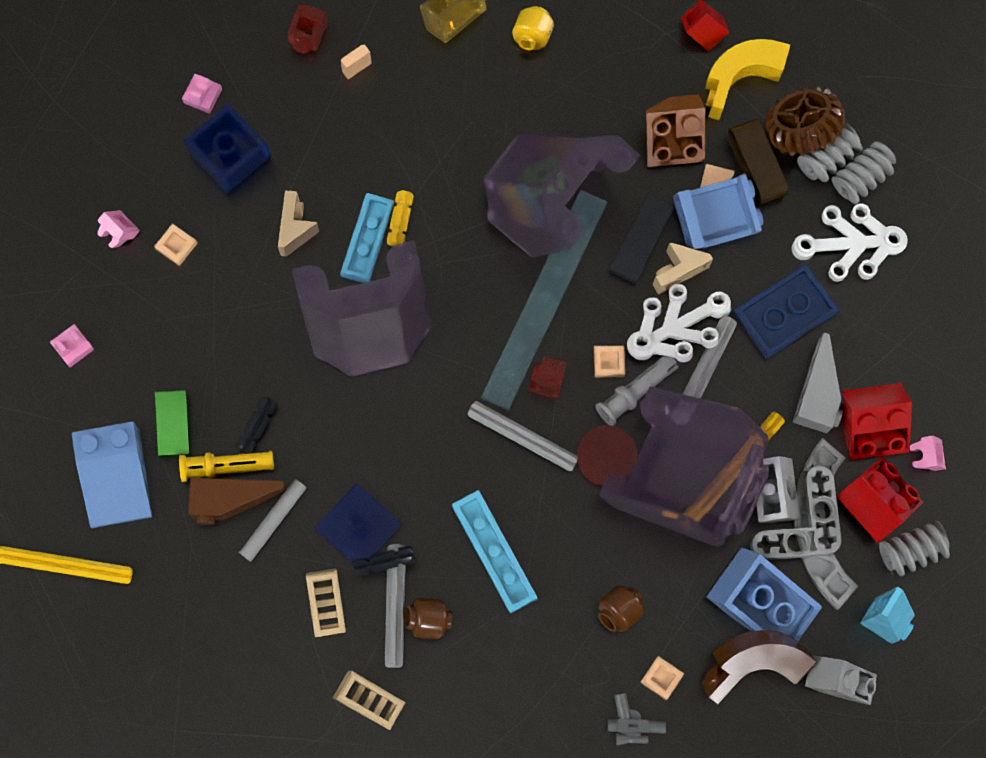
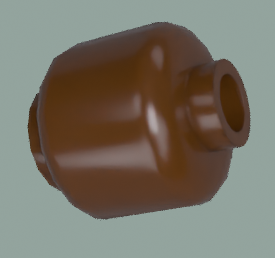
(620, 608)
(428, 618)

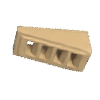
(330, 574)
(344, 687)

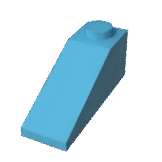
(890, 616)

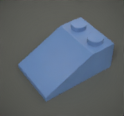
(112, 474)
(763, 596)

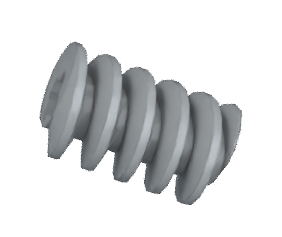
(817, 164)
(864, 171)
(915, 547)

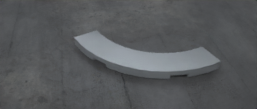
(823, 570)

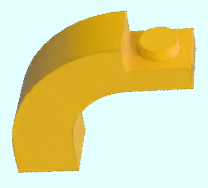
(750, 58)

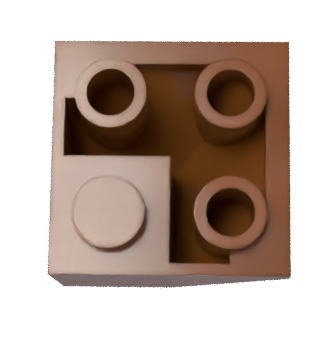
(676, 131)

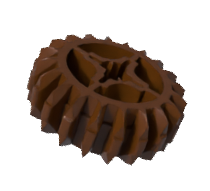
(805, 121)

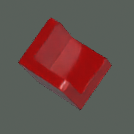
(705, 25)

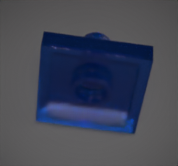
(358, 525)

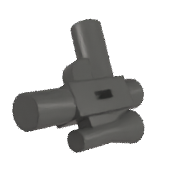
(630, 726)

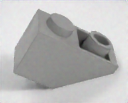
(841, 680)

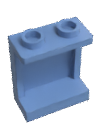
(718, 213)

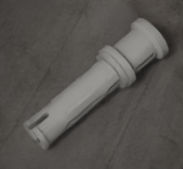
(627, 396)

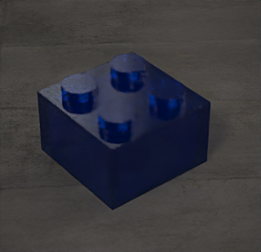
(227, 148)

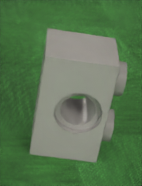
(779, 496)

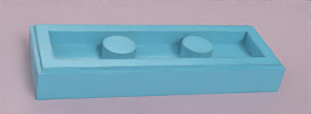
(367, 238)

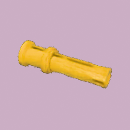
(263, 460)

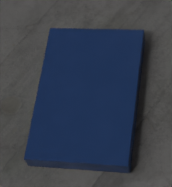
(786, 311)

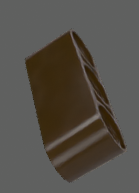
(758, 161)

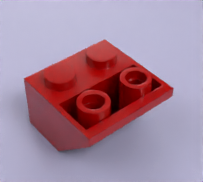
(876, 421)
(880, 499)

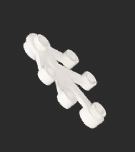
(854, 242)
(677, 327)

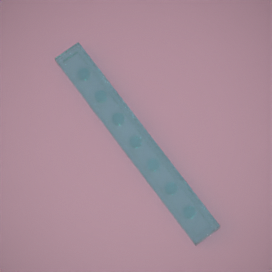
(541, 308)

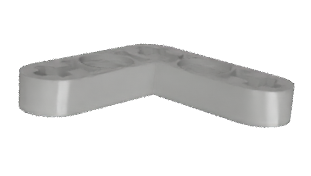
(810, 534)

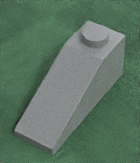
(821, 393)

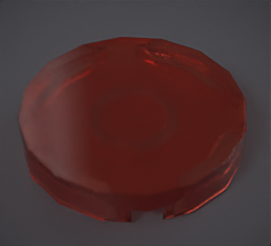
(606, 452)

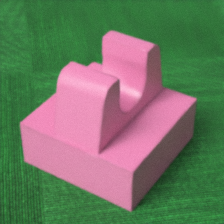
(202, 93)
(118, 226)
(72, 345)
(932, 453)

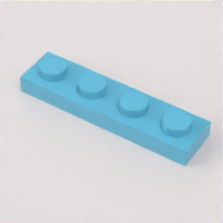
(494, 552)

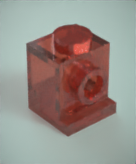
(307, 20)
(547, 377)

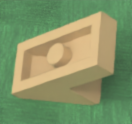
(293, 230)
(686, 263)

